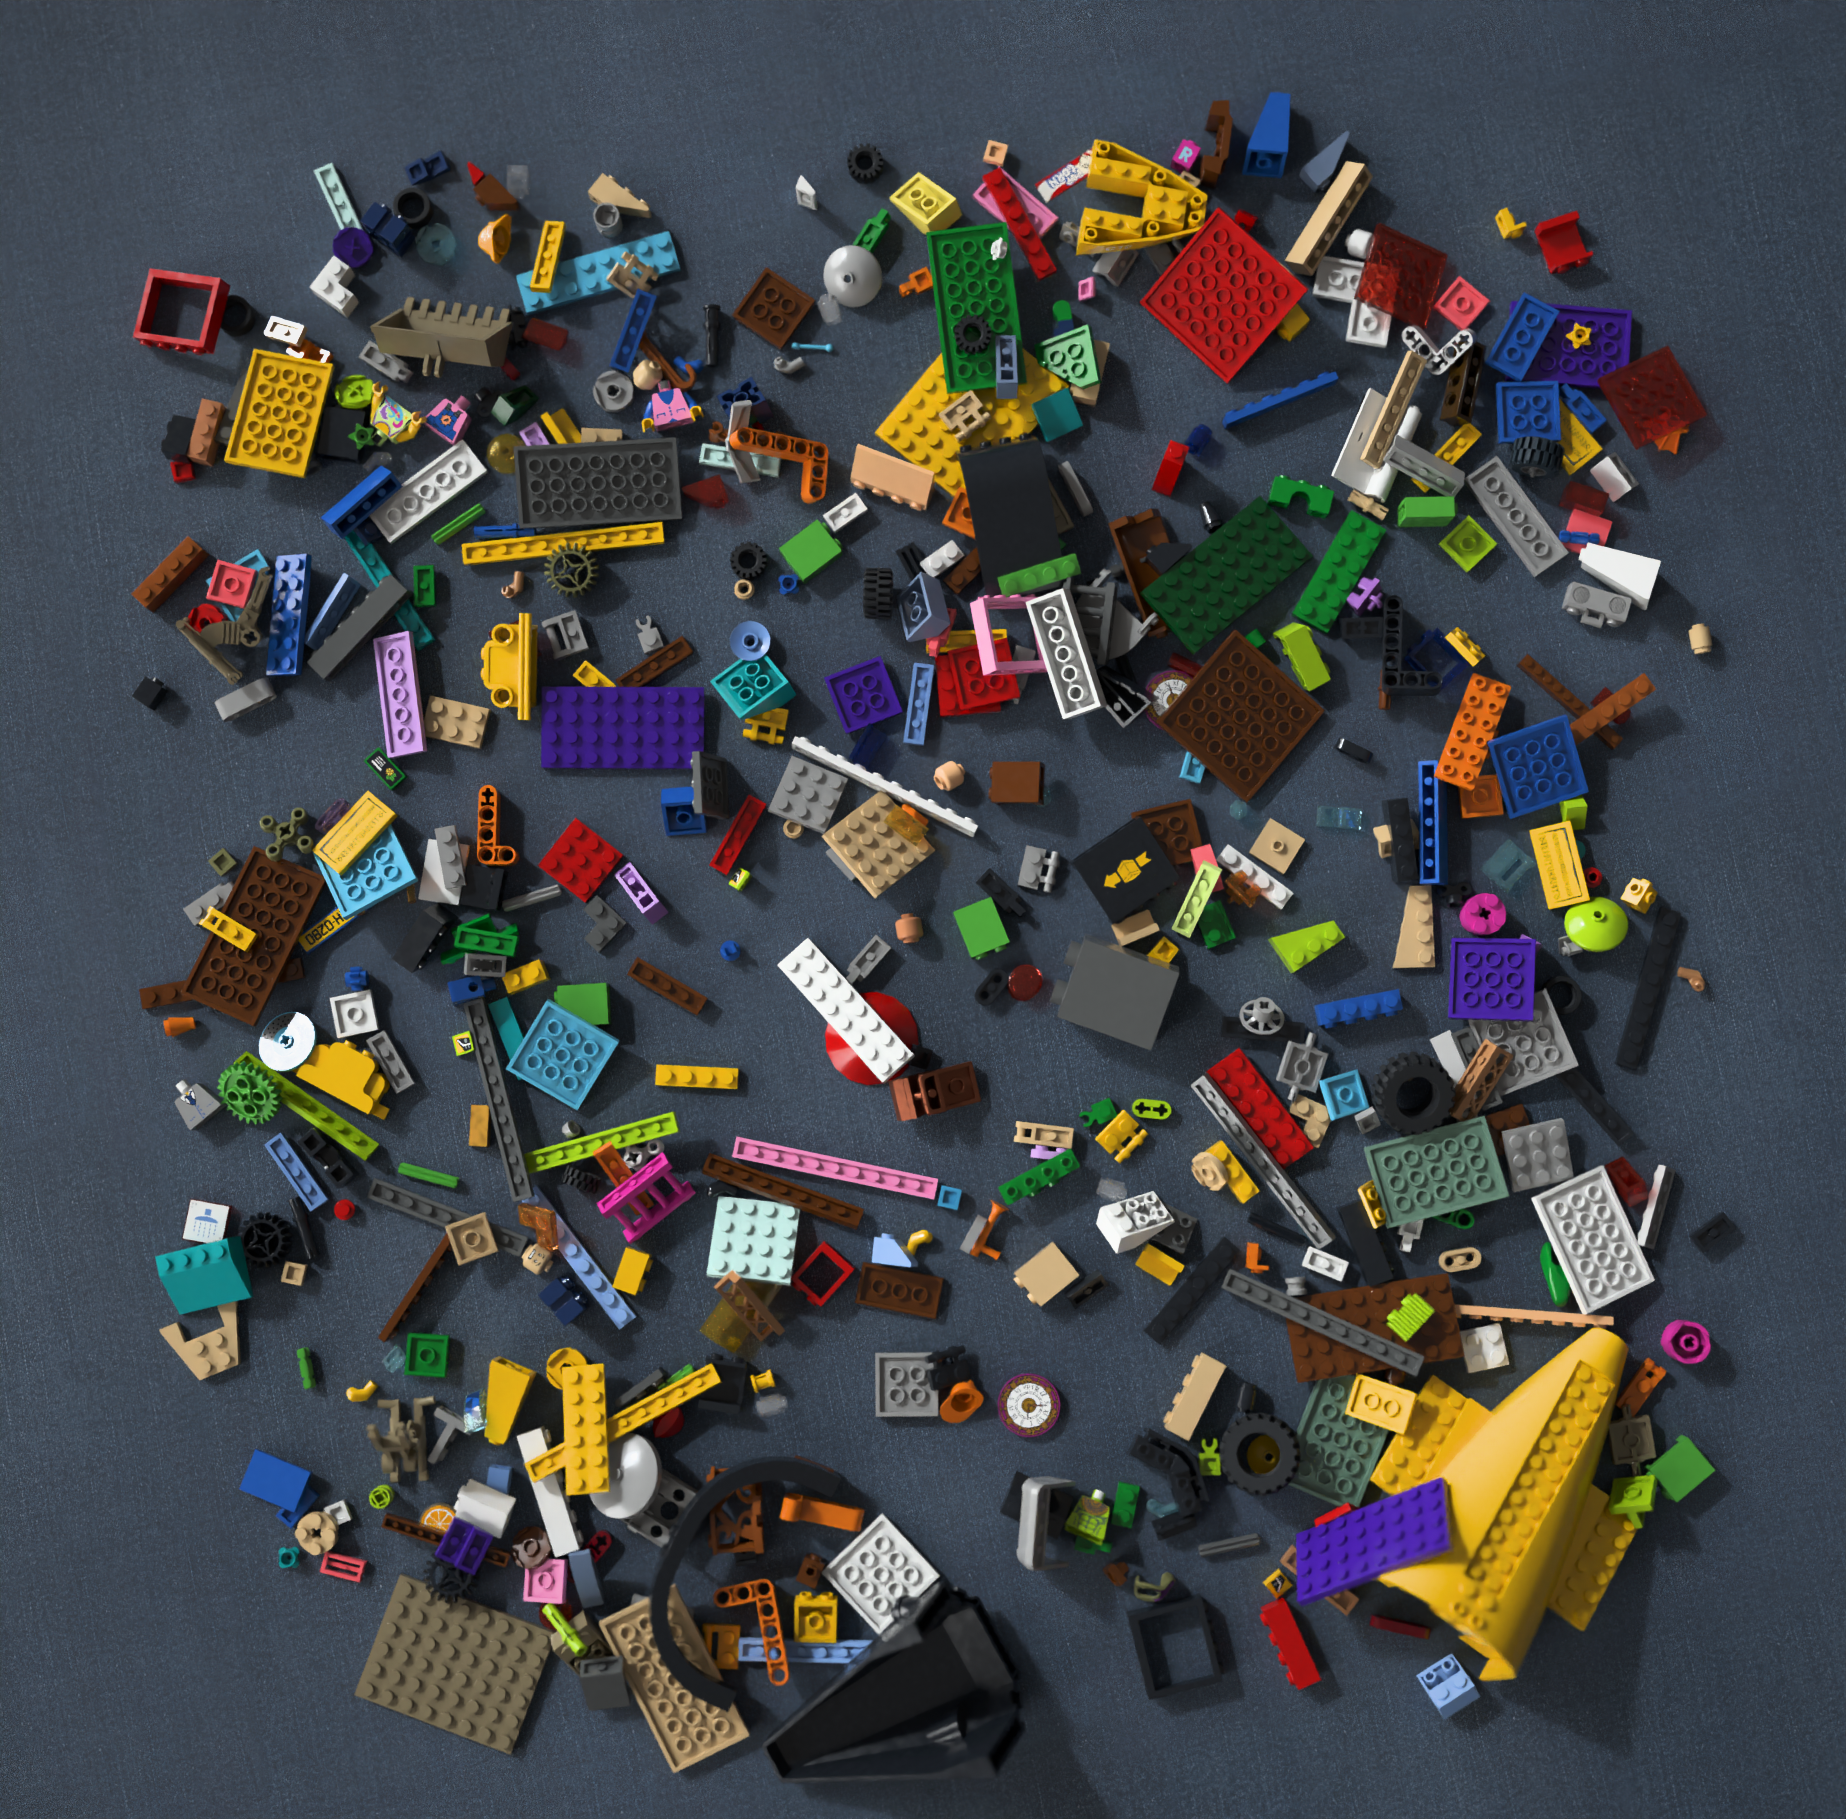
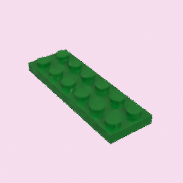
(1338, 572)

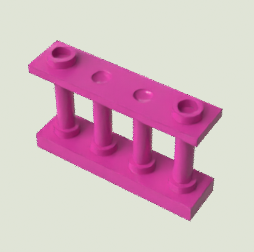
(635, 1185)

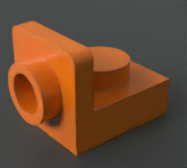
(1252, 1255)

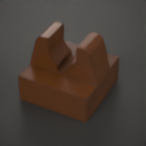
(1116, 1573)

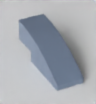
(586, 1578)

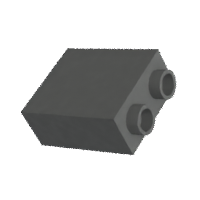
(1115, 990)

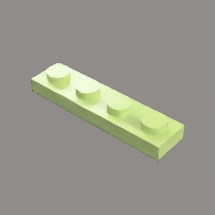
(1196, 899)

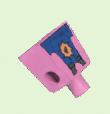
(449, 420)

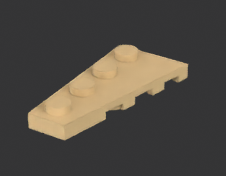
(1416, 935)

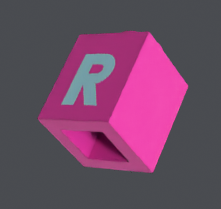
(1185, 156)

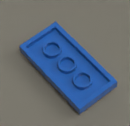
(1521, 337)

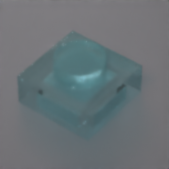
(394, 1359)

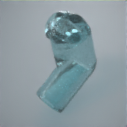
(1159, 1509)

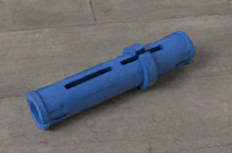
(503, 531)

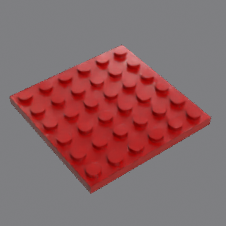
(1223, 295)

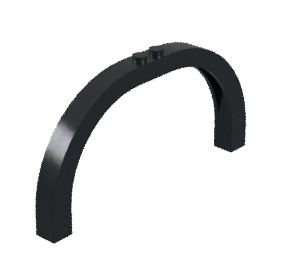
(681, 1534)

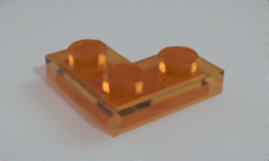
(543, 1221)

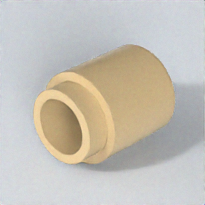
(1700, 638)

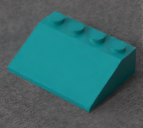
(205, 1275)

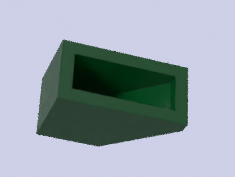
(514, 405)

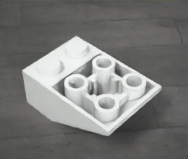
(1133, 1221)

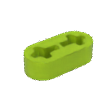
(1151, 1114)

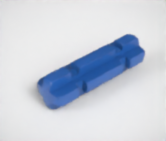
(1579, 537)

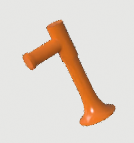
(979, 1246)

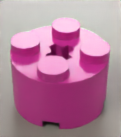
(1480, 903)
(1697, 1338)

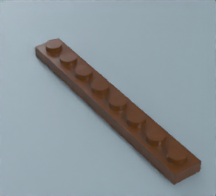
(170, 993)
(782, 1191)

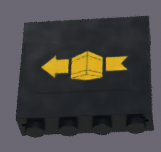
(1126, 870)

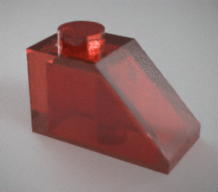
(708, 492)
(1627, 1181)

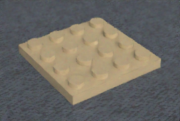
(873, 848)

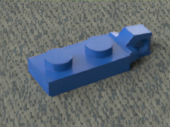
(1582, 408)

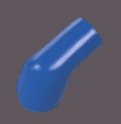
(697, 365)

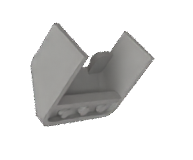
(1035, 1522)

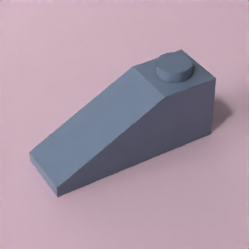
(1320, 169)
(1006, 367)

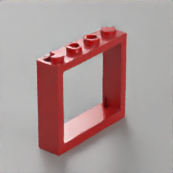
(213, 317)

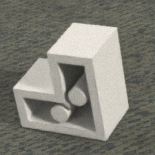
(332, 285)

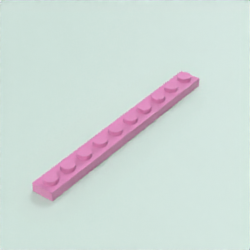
(835, 1167)

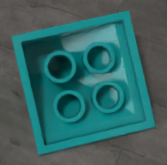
(753, 687)

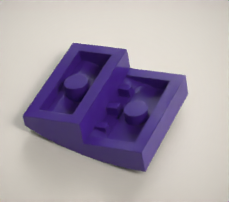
(464, 1545)

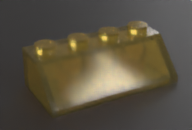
(726, 1326)

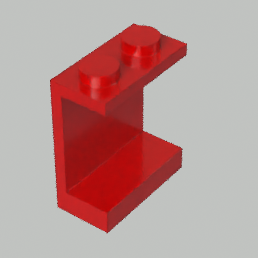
(1562, 243)

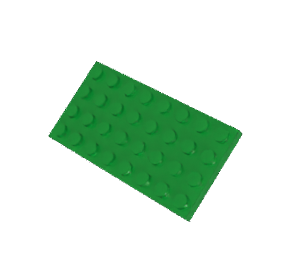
(970, 284)

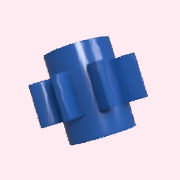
(356, 978)

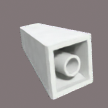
(1622, 571)

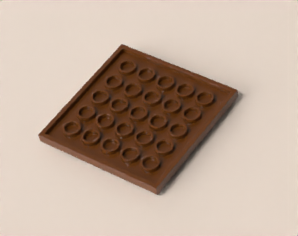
(1240, 716)

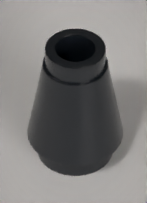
(1210, 518)

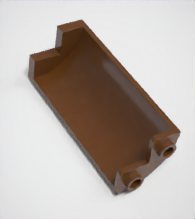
(1133, 538)

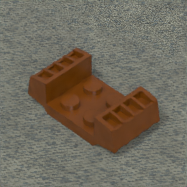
(1218, 121)

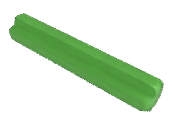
(458, 524)
(428, 1175)

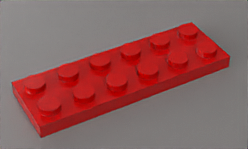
(1260, 1108)

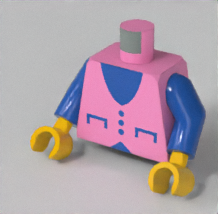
(670, 409)

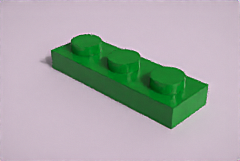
(486, 942)

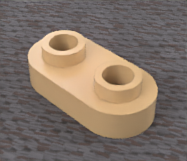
(1459, 1259)

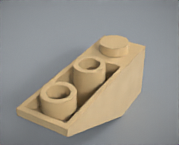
(608, 191)

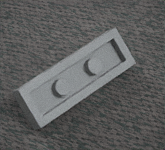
(450, 857)
(391, 1062)

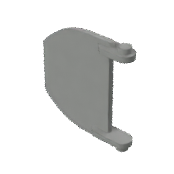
(1126, 628)

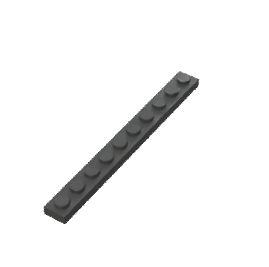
(499, 1100)
(1263, 1161)
(1323, 1322)

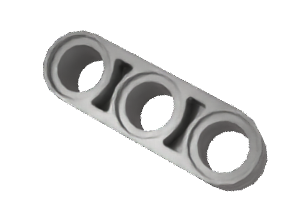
(245, 699)

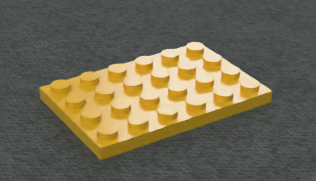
(279, 413)

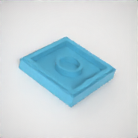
(1344, 1094)

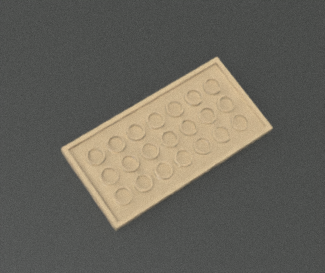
(680, 1721)

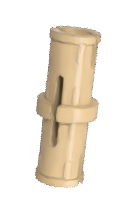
(1368, 504)

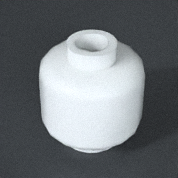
(1359, 243)

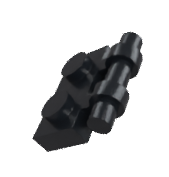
(950, 1373)

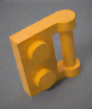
(727, 1643)

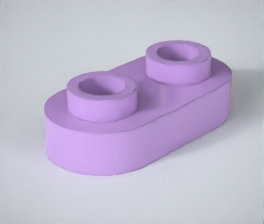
(1043, 1153)

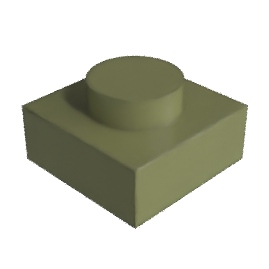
(223, 862)

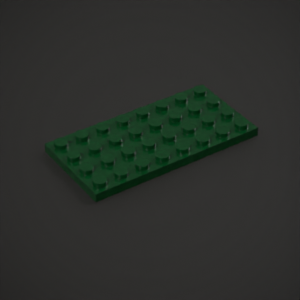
(1226, 575)

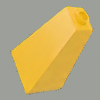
(506, 1395)

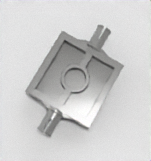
(1302, 1066)

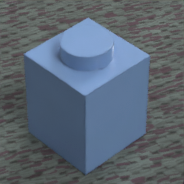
(500, 1478)

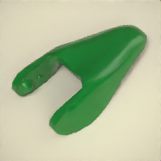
(1555, 1277)

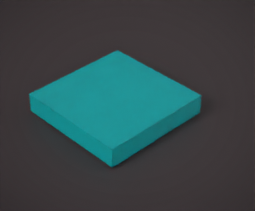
(1056, 414)

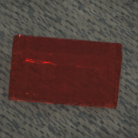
(546, 334)
(1183, 664)

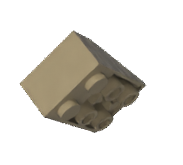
(590, 1635)

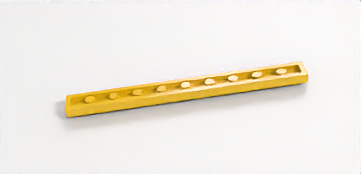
(543, 544)
(633, 1417)

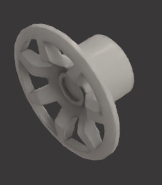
(1263, 1013)

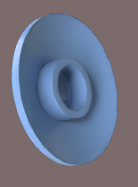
(750, 631)

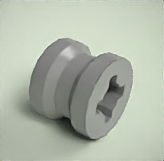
(1296, 1286)

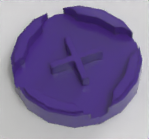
(353, 247)

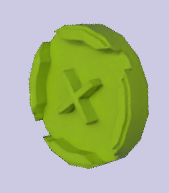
(354, 392)

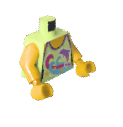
(392, 419)

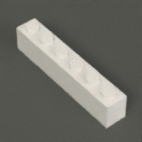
(551, 1496)

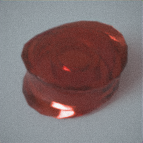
(1024, 982)

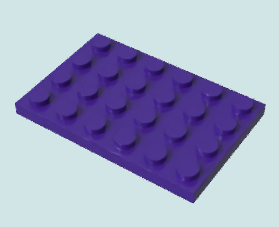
(1585, 365)

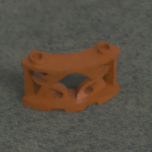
(752, 1532)

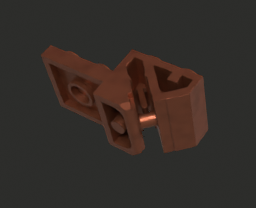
(934, 1091)

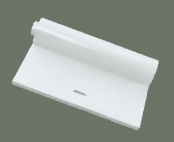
(1355, 472)

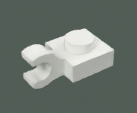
(1409, 1231)

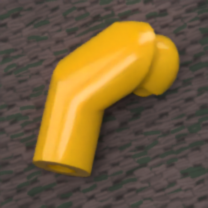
(917, 1239)
(357, 1395)

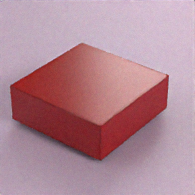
(182, 471)

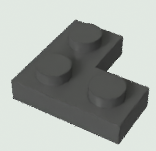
(608, 924)

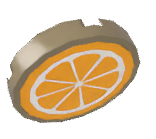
(438, 1515)

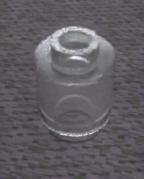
(829, 309)
(1111, 1190)
(771, 1405)

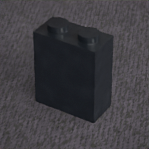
(334, 438)

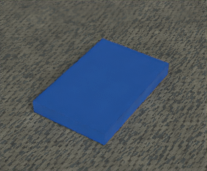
(276, 1480)

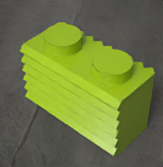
(1410, 1316)

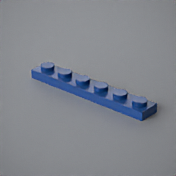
(1273, 402)

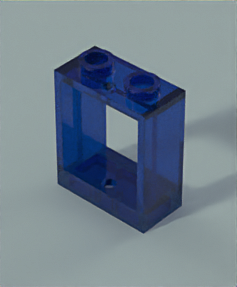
(1440, 638)

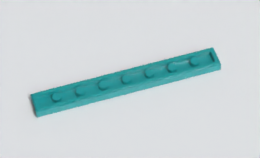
(377, 569)

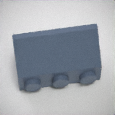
(923, 608)

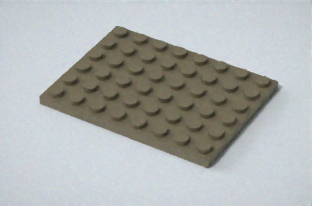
(455, 1664)

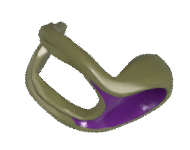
(1166, 1584)

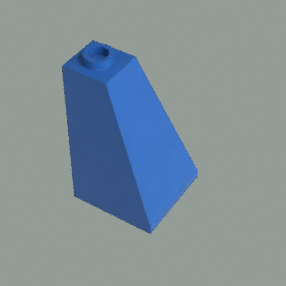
(1269, 141)

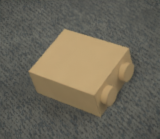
(1045, 1274)

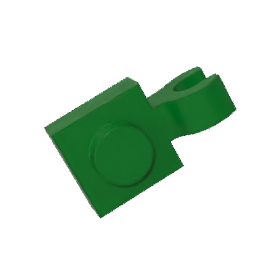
(1090, 1547)

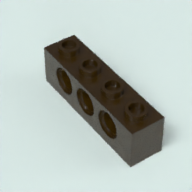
(1463, 386)

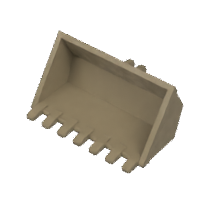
(444, 335)

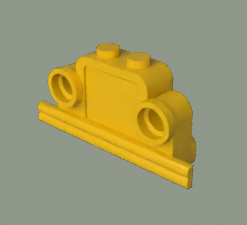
(512, 665)
(347, 1075)

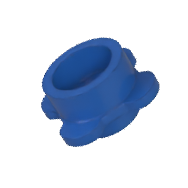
(792, 579)

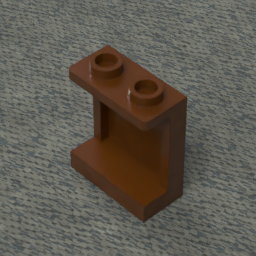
(1017, 782)

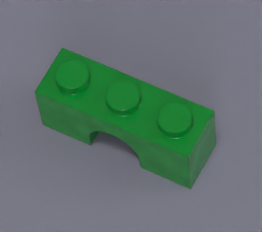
(1317, 498)

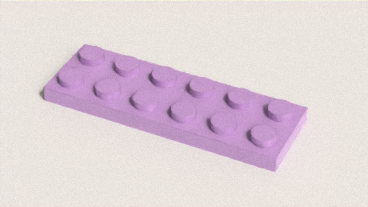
(400, 695)

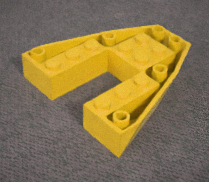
(1169, 209)

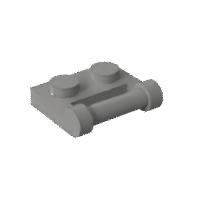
(571, 633)

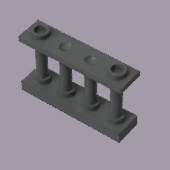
(1106, 613)

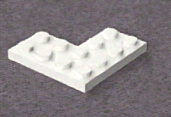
(1338, 281)

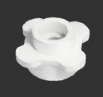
(999, 249)

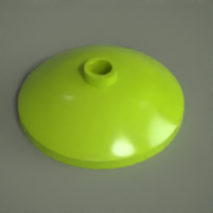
(1593, 932)

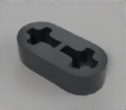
(1353, 751)

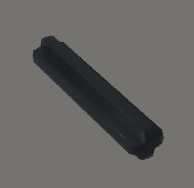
(1276, 1229)

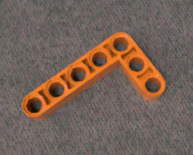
(789, 452)
(765, 1622)

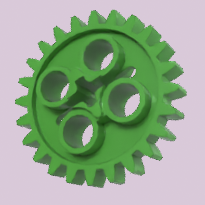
(249, 1092)

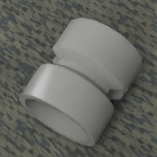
(608, 220)

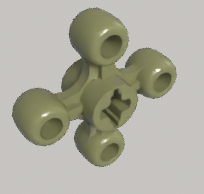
(287, 834)

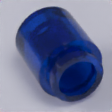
(1198, 439)

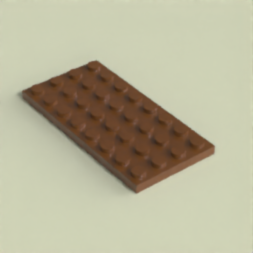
(276, 905)
(1368, 1308)

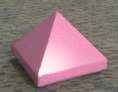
(1087, 289)

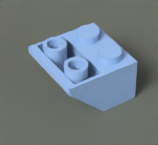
(1448, 1686)

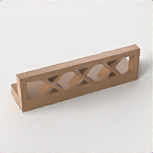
(1474, 1080)
(749, 1296)

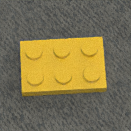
(1381, 1404)

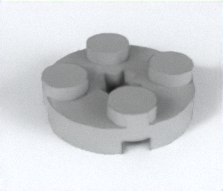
(618, 381)

